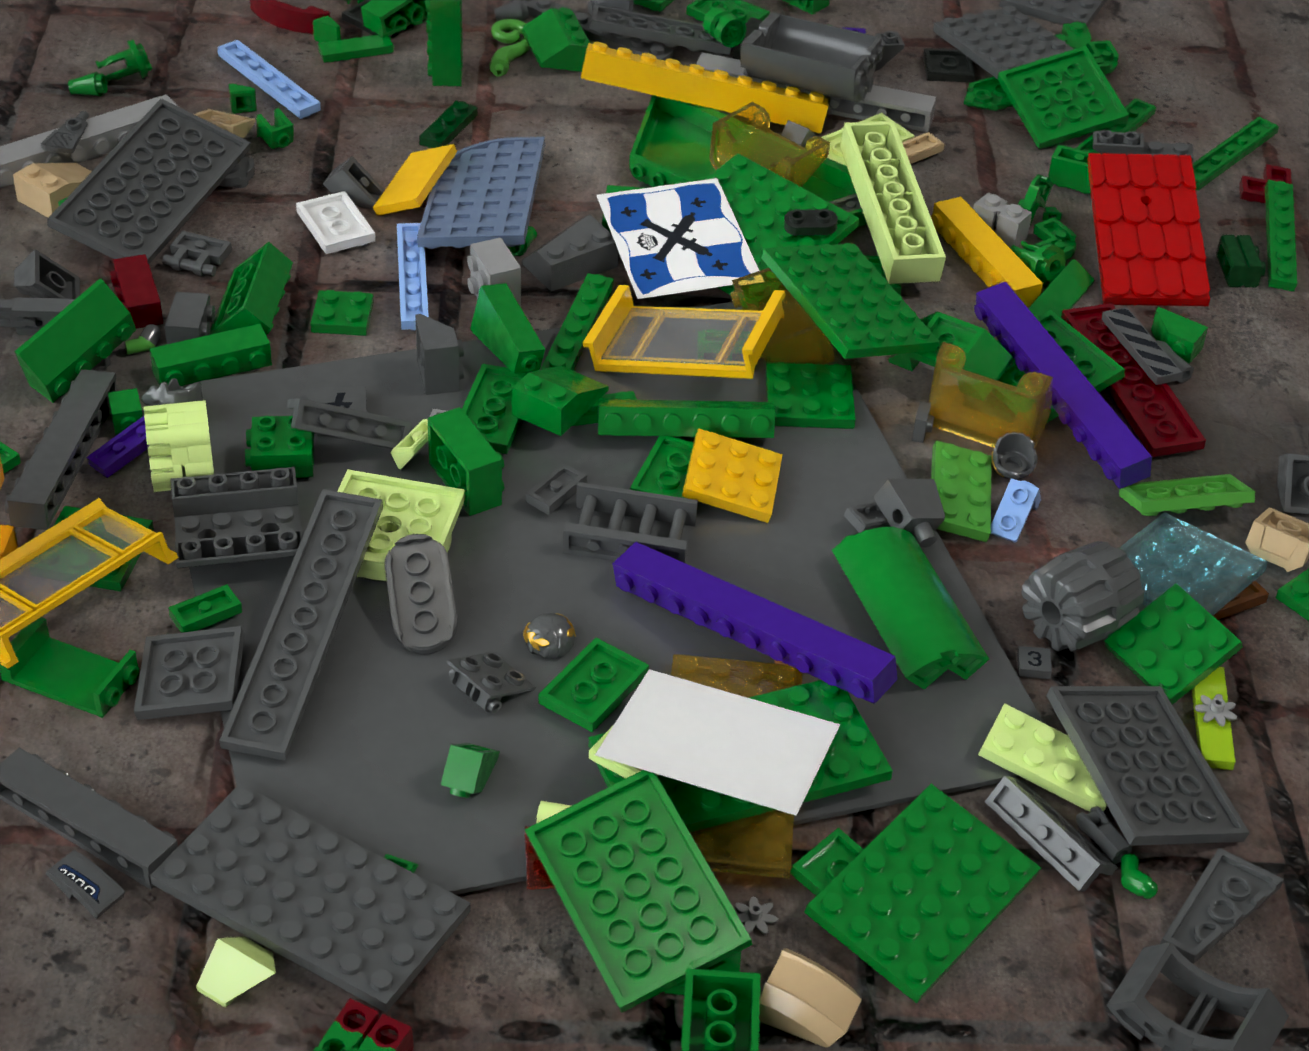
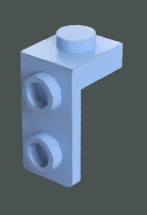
(1015, 509)

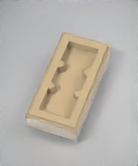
(922, 147)

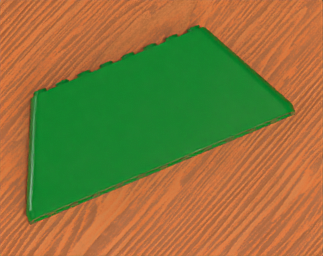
(676, 149)

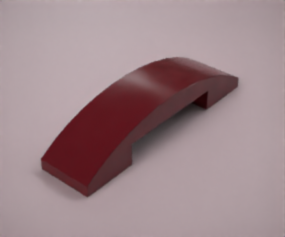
(287, 16)

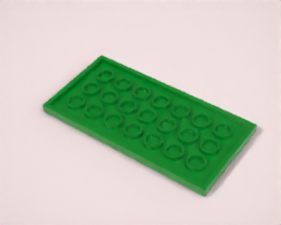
(849, 764)

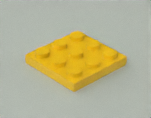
(732, 475)

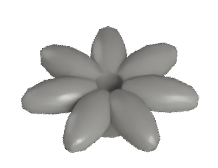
(1216, 709)
(756, 915)

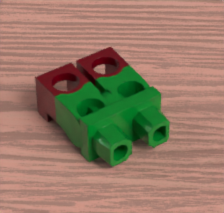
(355, 1034)

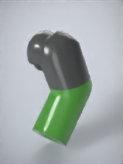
(146, 340)

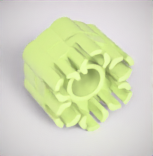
(177, 442)

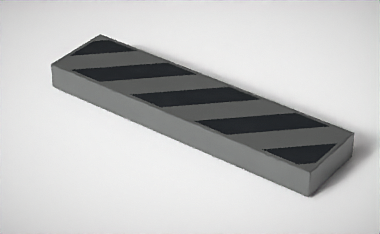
(1141, 345)

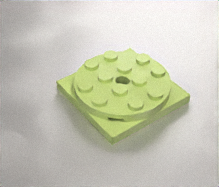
(407, 510)

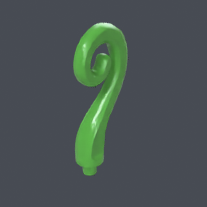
(502, 57)

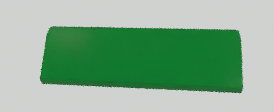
(1063, 290)

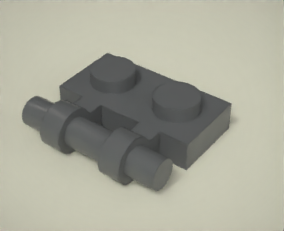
(200, 248)

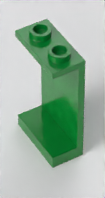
(68, 672)

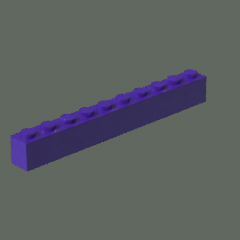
(1073, 396)
(756, 622)

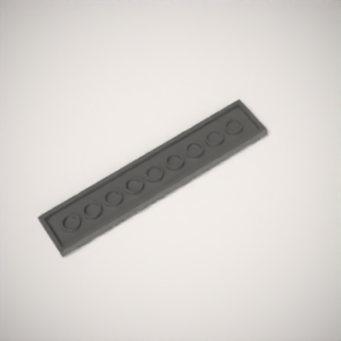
(301, 626)

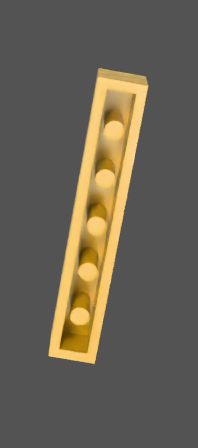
(984, 249)

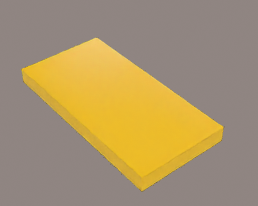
(415, 179)

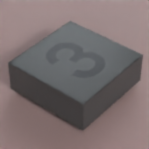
(1034, 662)

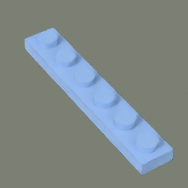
(269, 79)
(411, 275)

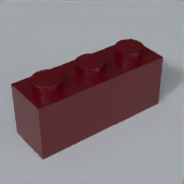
(137, 290)

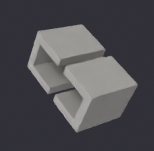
(1011, 220)

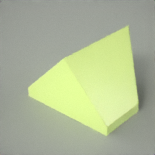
(234, 968)

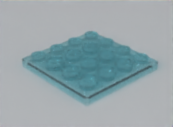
(1197, 561)

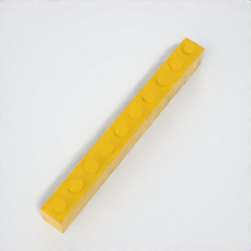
(701, 87)

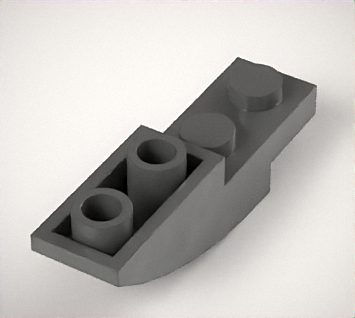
(1133, 143)

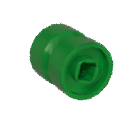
(724, 26)

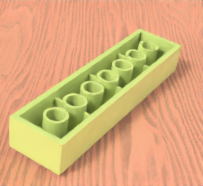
(892, 202)

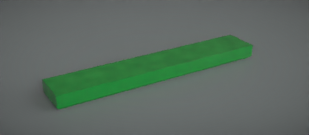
(1138, 113)
(1232, 150)

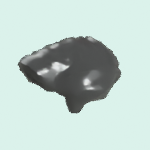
(172, 393)

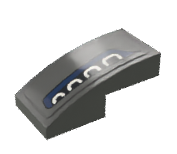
(86, 882)

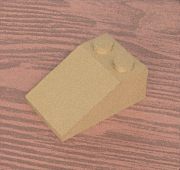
(46, 184)

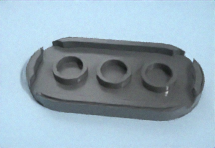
(421, 594)

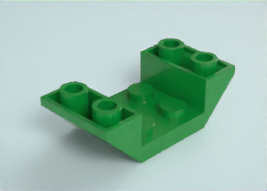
(982, 350)

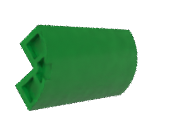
(909, 605)

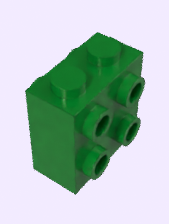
(279, 446)

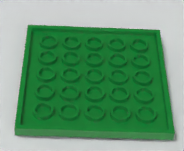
(762, 201)

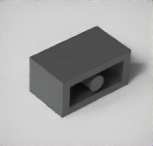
(189, 317)

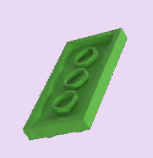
(964, 489)
(1187, 493)

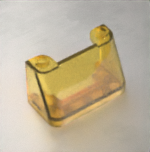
(750, 135)
(796, 335)
(983, 406)

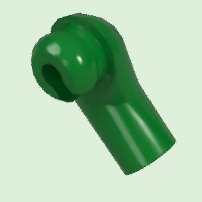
(1135, 880)

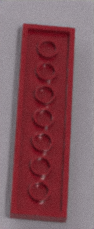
(1149, 408)

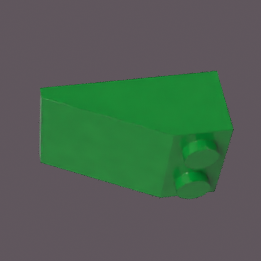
(555, 398)

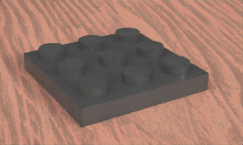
(189, 673)

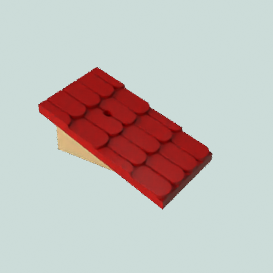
(1148, 230)

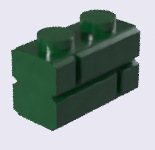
(1240, 261)

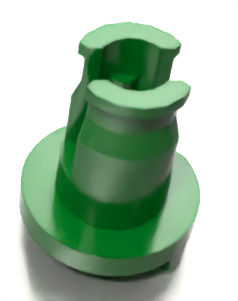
(134, 58)
(1043, 261)

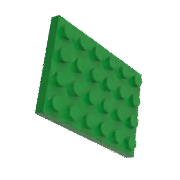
(849, 300)
(637, 888)
(922, 892)

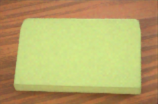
(411, 444)

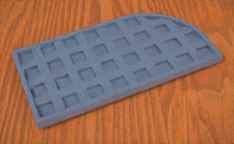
(484, 194)

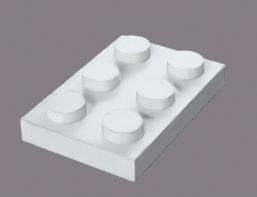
(335, 222)

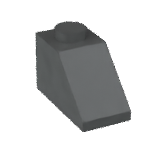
(355, 182)

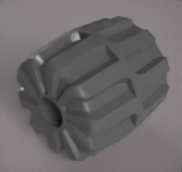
(1082, 595)

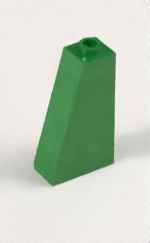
(506, 330)

